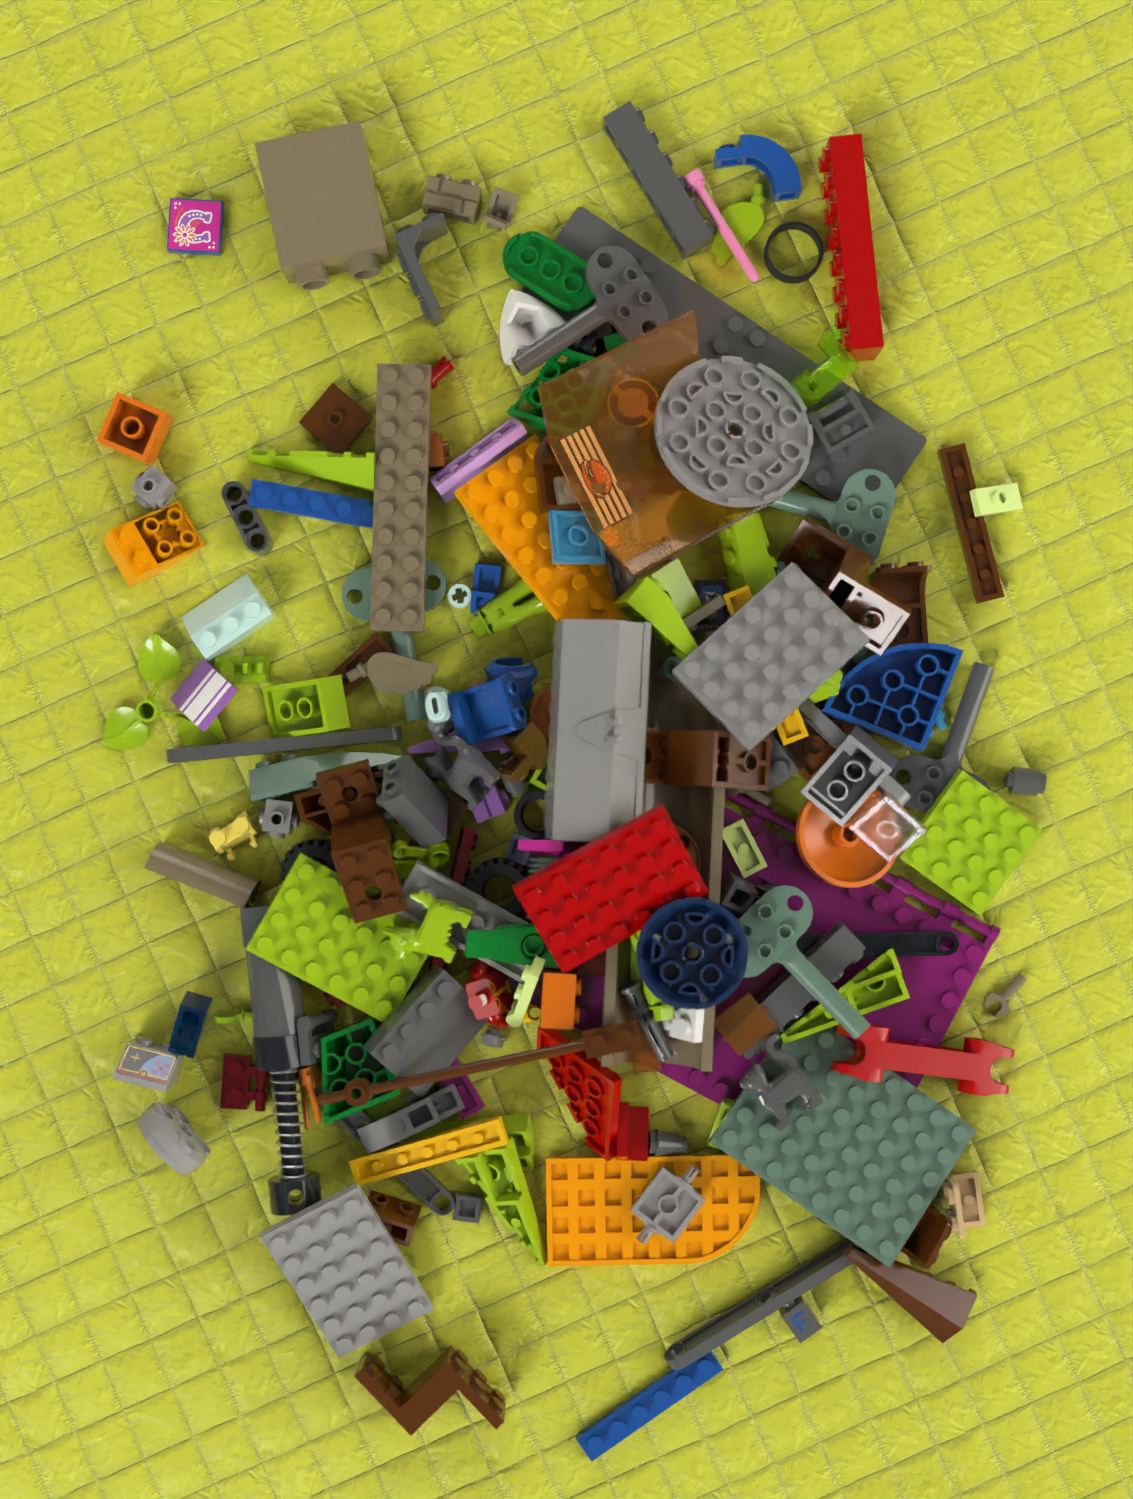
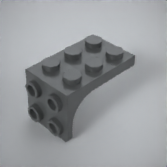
(411, 243)

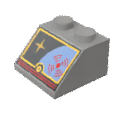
(149, 1065)

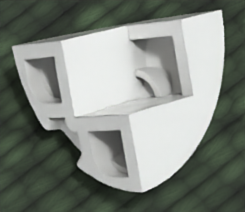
(524, 323)

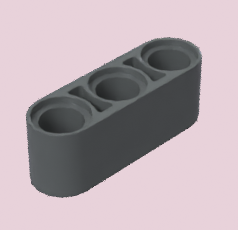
(238, 509)

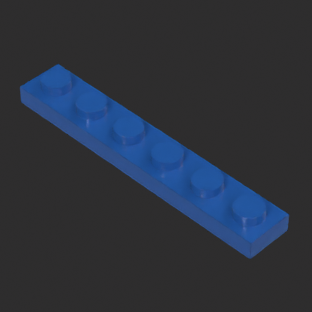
(311, 503)
(646, 1405)

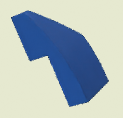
(485, 584)

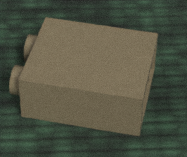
(323, 205)

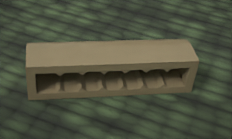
(203, 874)

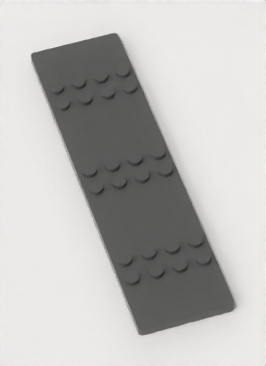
(729, 333)

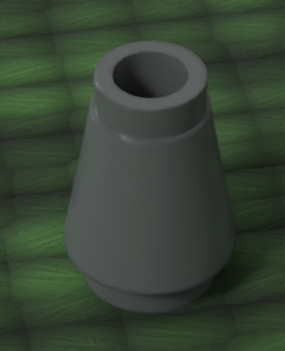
(666, 1143)

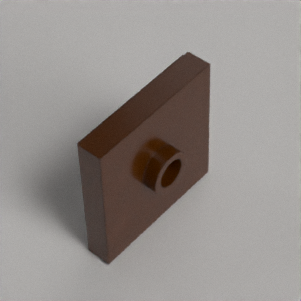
(336, 420)

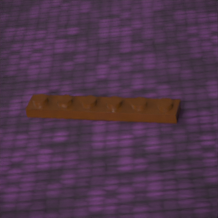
(971, 529)

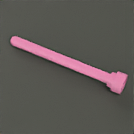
(695, 183)

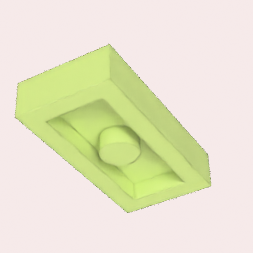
(743, 848)

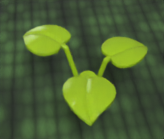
(125, 725)

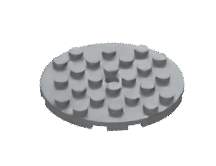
(728, 468)

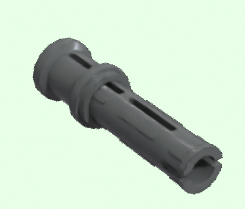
(639, 1008)

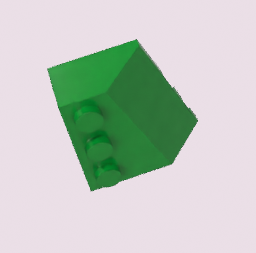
(528, 407)
(346, 1059)

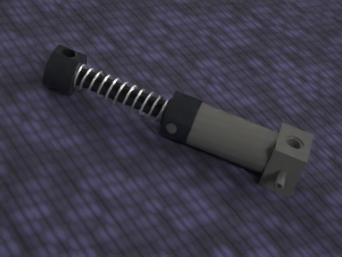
(275, 1012)

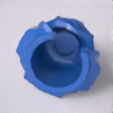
(522, 674)

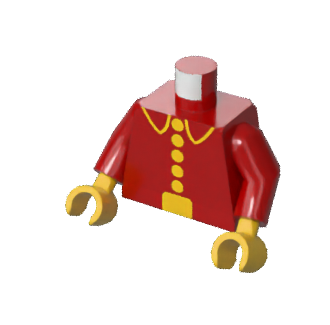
(491, 995)

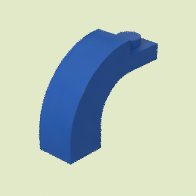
(768, 158)

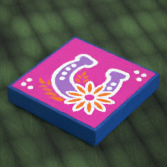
(195, 226)

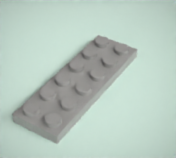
(485, 914)

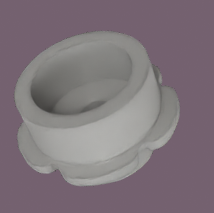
(493, 1038)

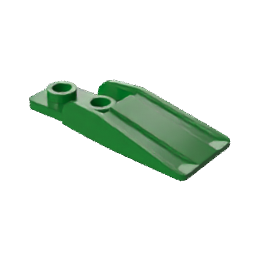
(509, 944)

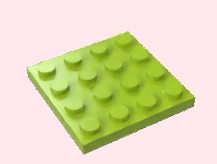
(970, 842)

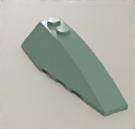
(300, 773)

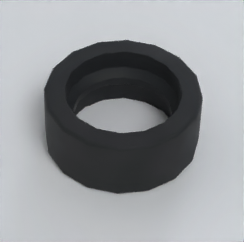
(518, 815)

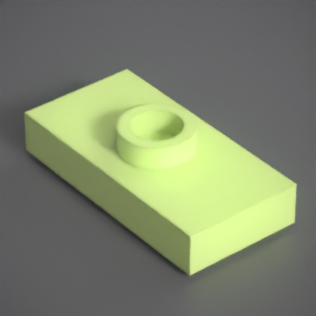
(996, 499)

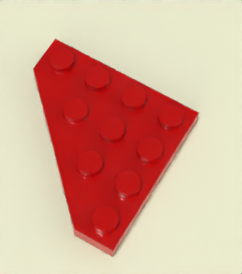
(591, 1090)

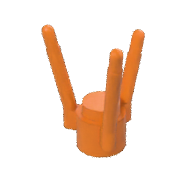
(309, 1078)

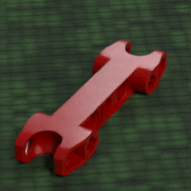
(967, 1065)

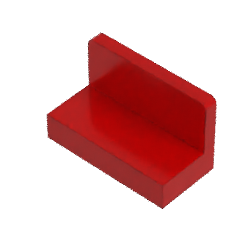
(632, 1133)

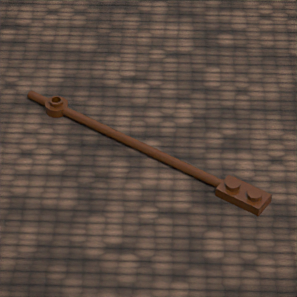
(595, 1041)

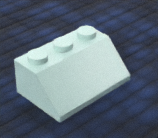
(228, 617)

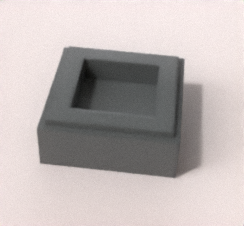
(467, 1207)

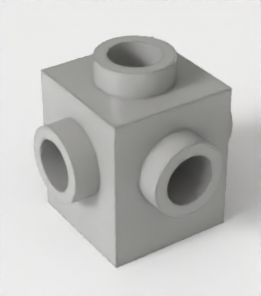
(153, 489)
(269, 815)

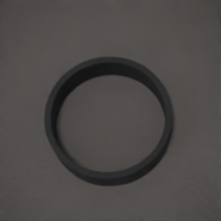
(793, 226)

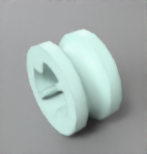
(452, 592)

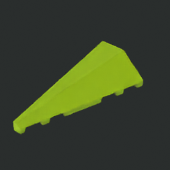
(868, 991)
(506, 1191)

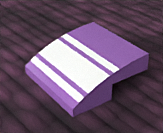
(203, 694)

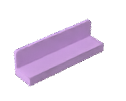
(478, 458)

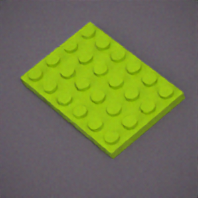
(316, 939)

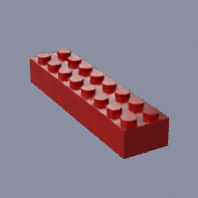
(851, 246)

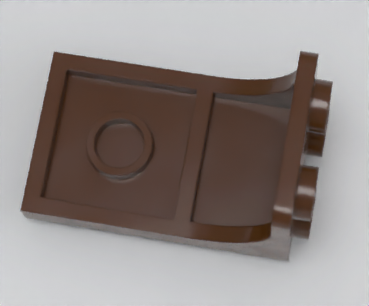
(907, 587)
(928, 1237)

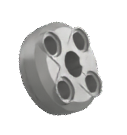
(173, 1138)

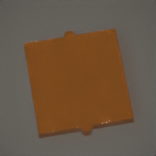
(744, 1024)

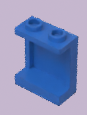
(487, 710)

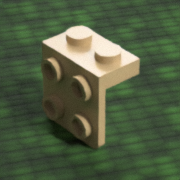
(964, 1201)

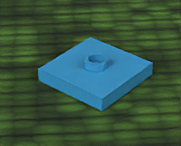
(573, 539)

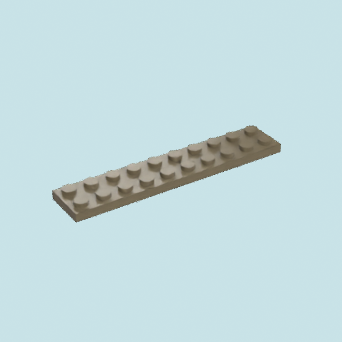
(400, 497)

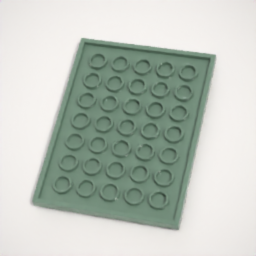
(858, 1159)

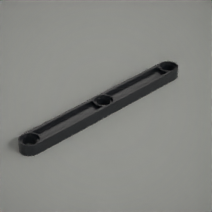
(903, 943)

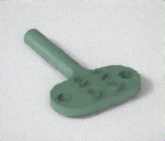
(856, 516)
(402, 641)
(772, 938)

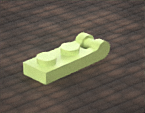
(524, 992)

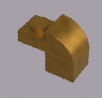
(529, 752)

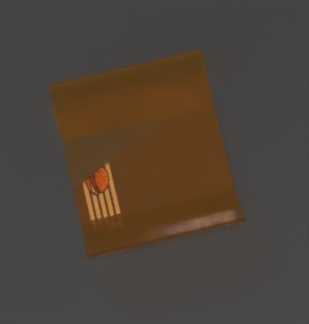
(607, 448)

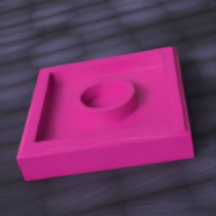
(549, 847)

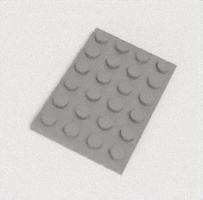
(770, 656)
(347, 1270)

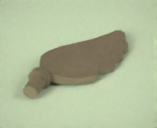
(394, 673)

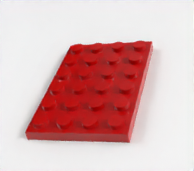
(609, 888)

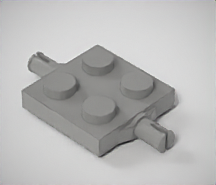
(667, 1204)

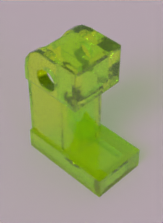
(827, 374)

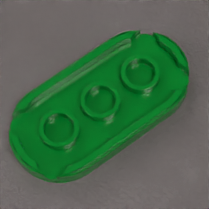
(548, 271)

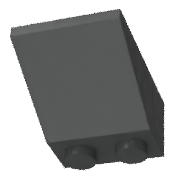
(849, 776)

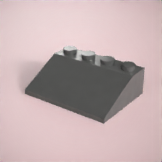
(426, 1029)

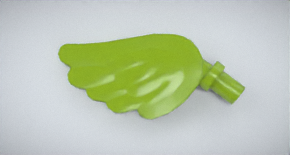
(745, 222)

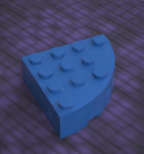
(896, 692)

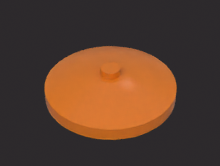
(835, 851)

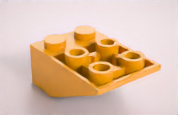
(152, 543)

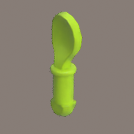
(243, 1016)

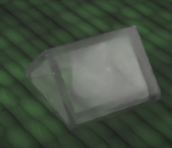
(887, 826)

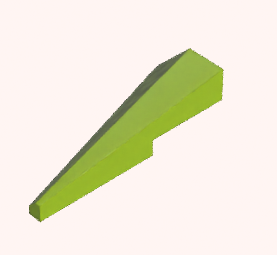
(337, 468)
(518, 1126)

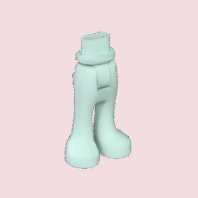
(438, 708)

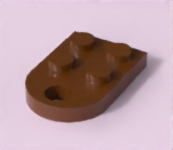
(546, 470)

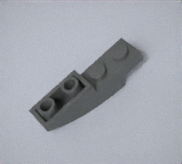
(410, 1119)

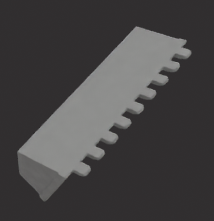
(596, 727)

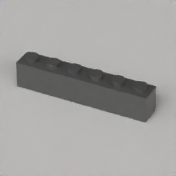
(657, 179)
(788, 997)

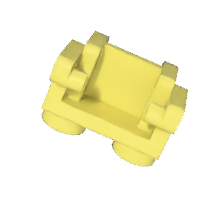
(234, 834)

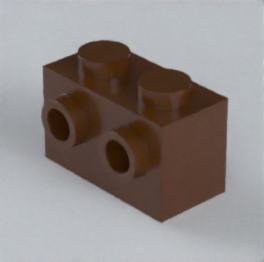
(397, 1215)

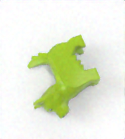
(434, 932)

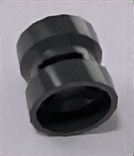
(589, 345)

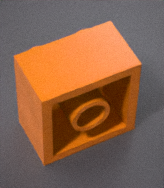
(134, 429)
(558, 1000)

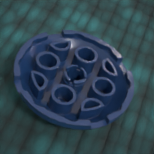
(712, 973)

